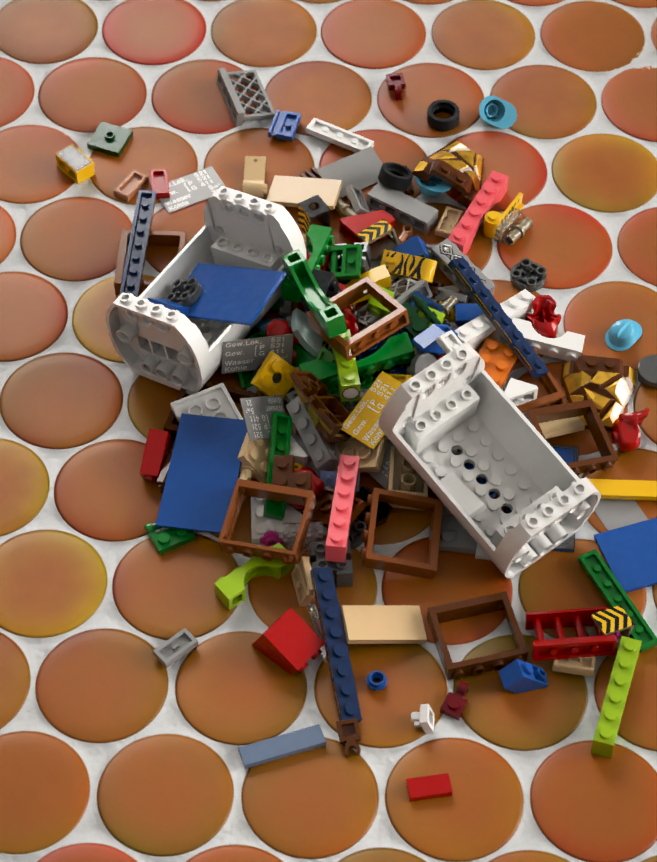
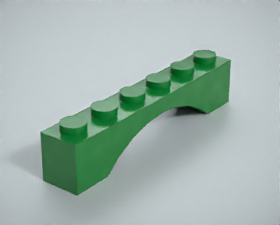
(318, 245)
(325, 311)
(394, 352)

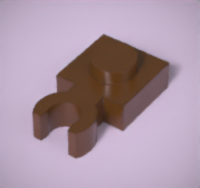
(349, 733)

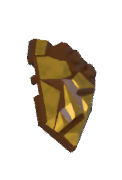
(456, 167)
(601, 380)
(324, 409)

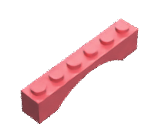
(486, 198)
(341, 509)

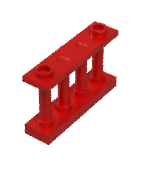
(568, 647)

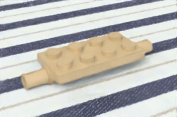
(254, 459)

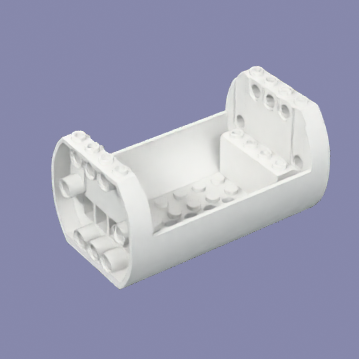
(167, 344)
(464, 408)

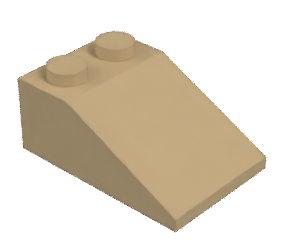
(404, 478)

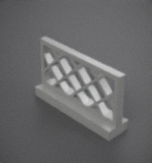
(233, 97)
(412, 286)

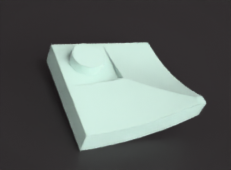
(307, 337)

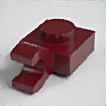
(397, 83)
(455, 703)

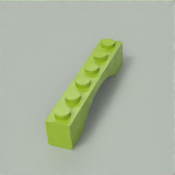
(616, 697)

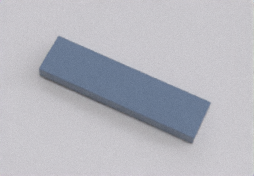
(282, 746)

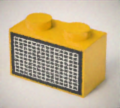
(75, 164)

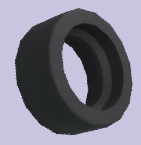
(443, 106)
(395, 176)

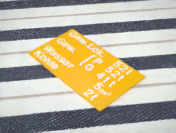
(364, 419)

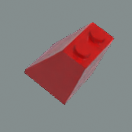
(289, 643)

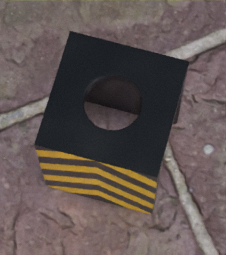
(306, 215)

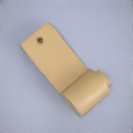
(254, 176)

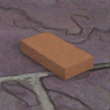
(131, 185)

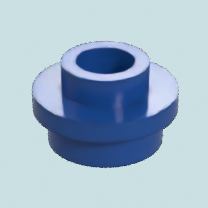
(379, 676)

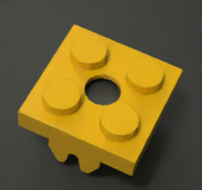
(273, 376)

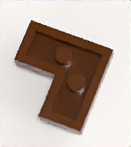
(284, 474)

